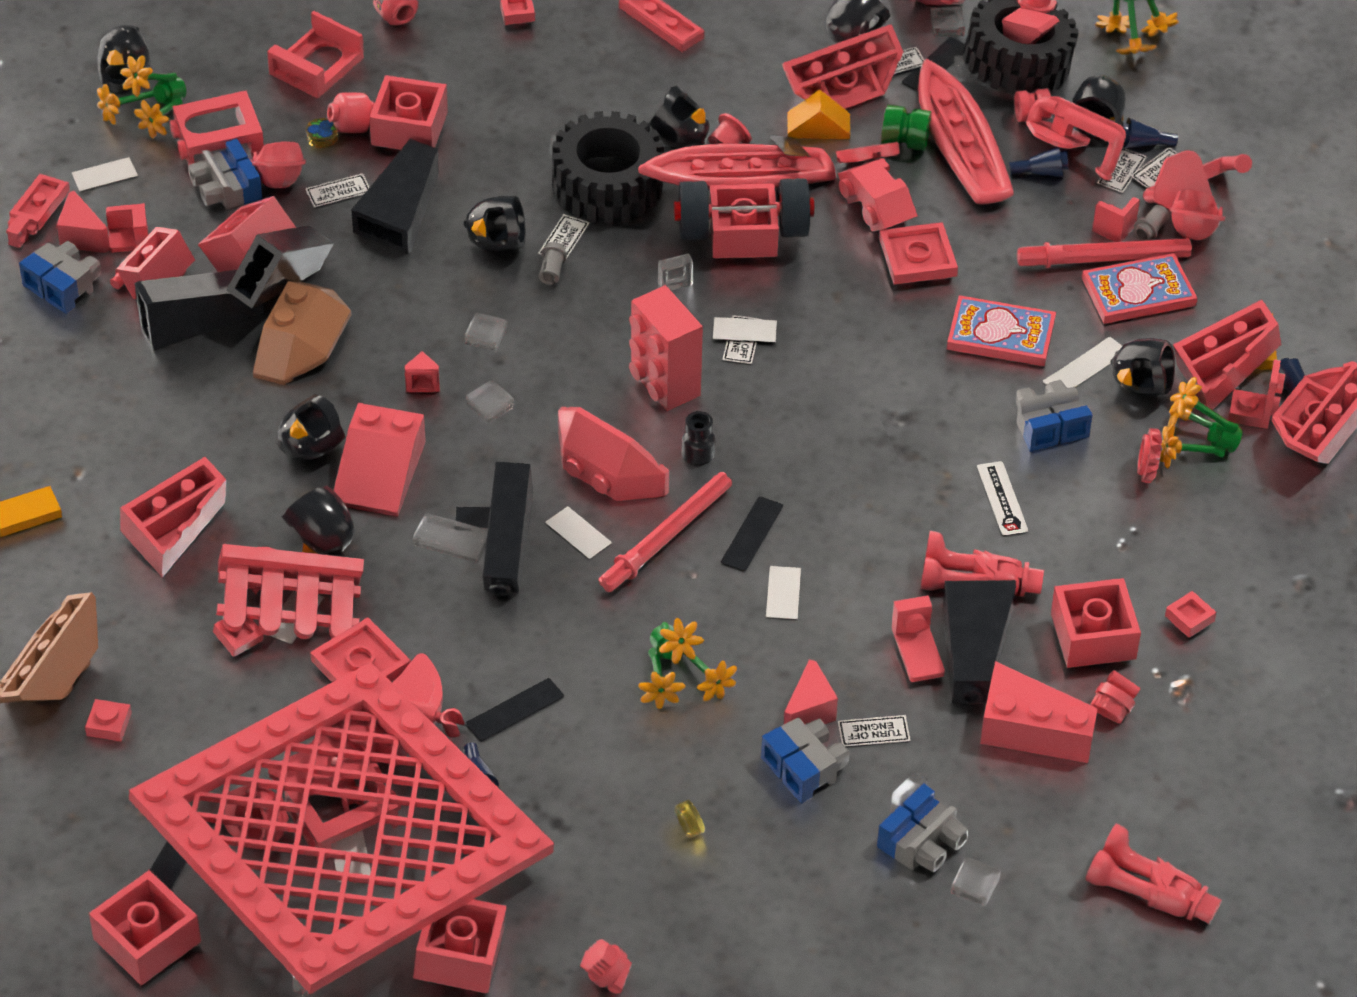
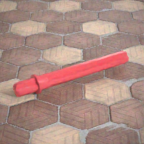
(1101, 252)
(627, 565)

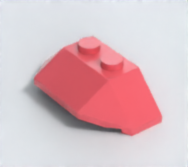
(848, 70)
(1320, 413)
(608, 458)

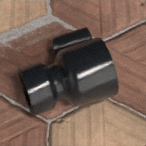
(698, 439)

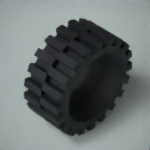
(1013, 63)
(598, 192)

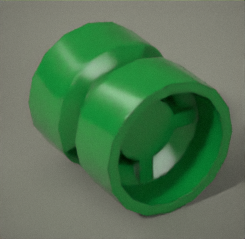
(906, 127)

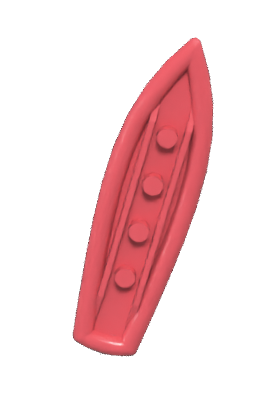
(963, 135)
(738, 165)

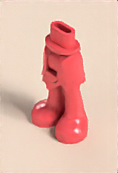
(983, 565)
(1167, 888)

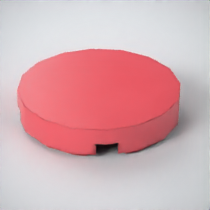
(867, 152)

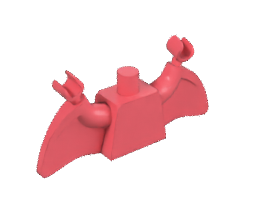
(422, 687)

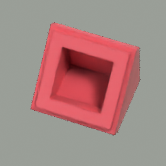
(422, 374)

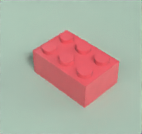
(666, 348)

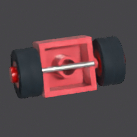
(744, 215)

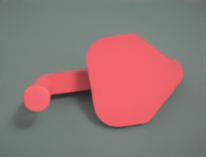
(1062, 134)
(1188, 172)

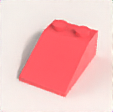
(379, 458)

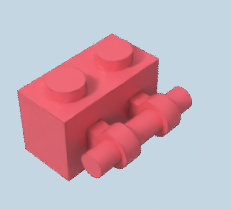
(156, 257)

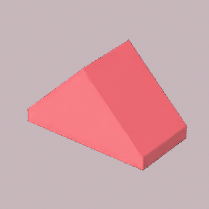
(1027, 25)
(82, 226)
(812, 697)

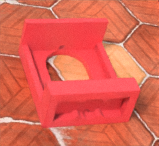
(325, 32)
(194, 143)
(325, 834)

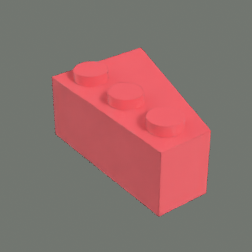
(1228, 351)
(173, 513)
(1036, 717)

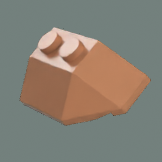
(299, 332)
(54, 654)

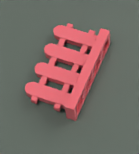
(292, 571)

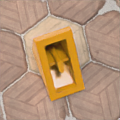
(818, 119)

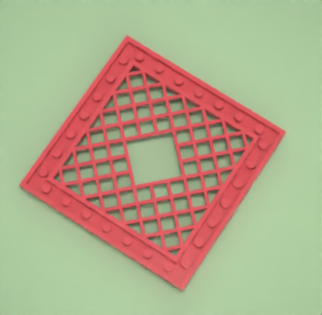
(320, 957)

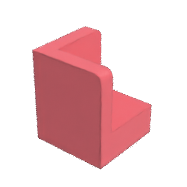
(1115, 222)
(126, 226)

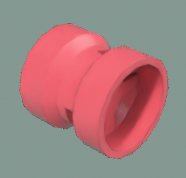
(1023, 102)

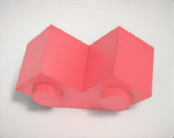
(882, 197)

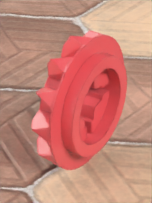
(1149, 455)

